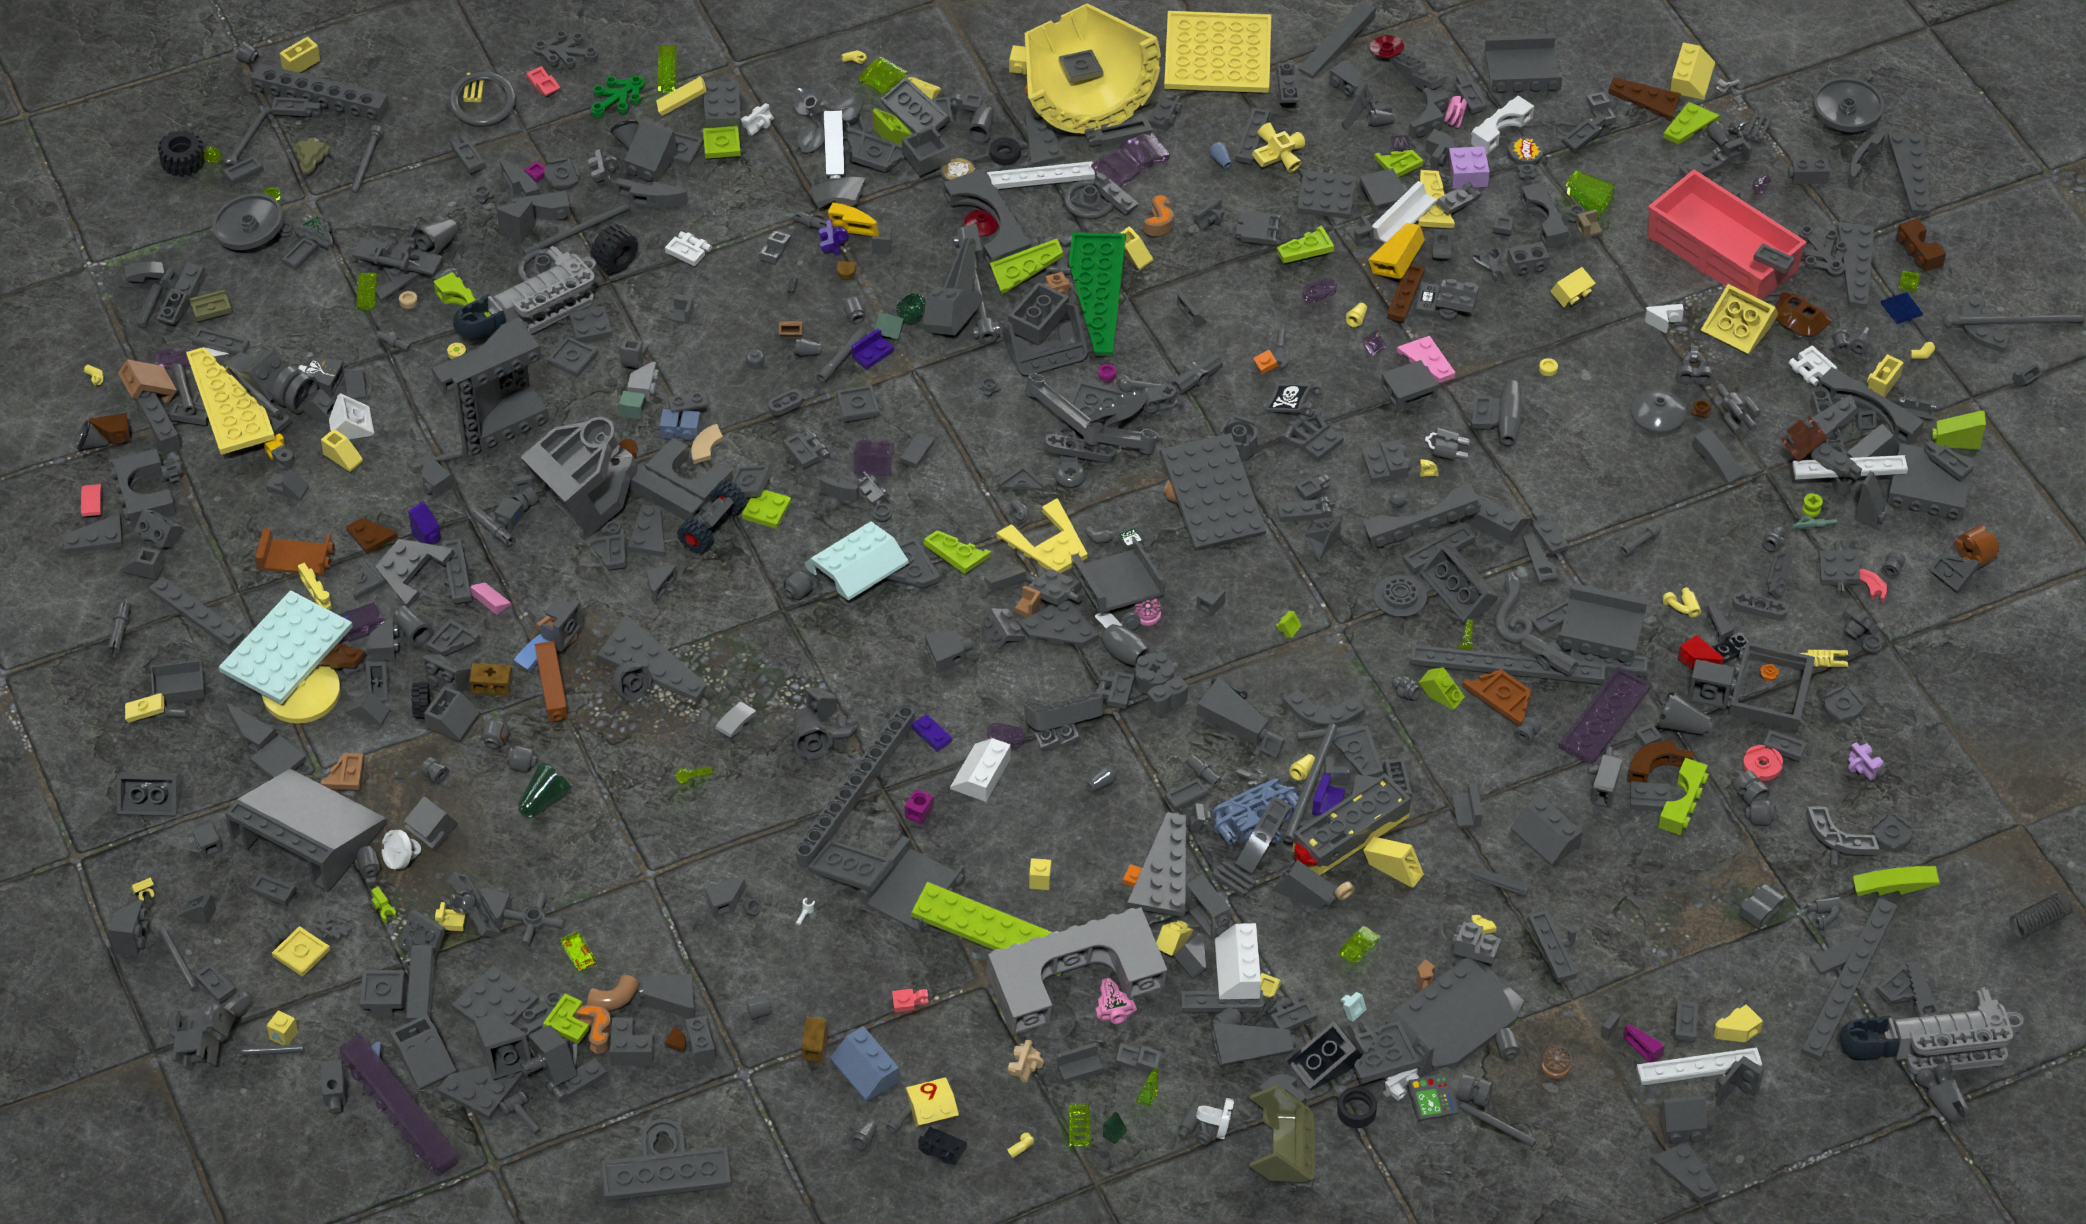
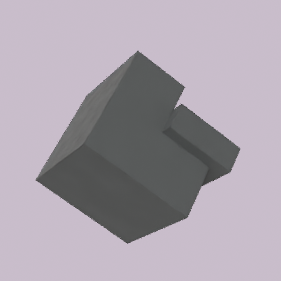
(429, 823)

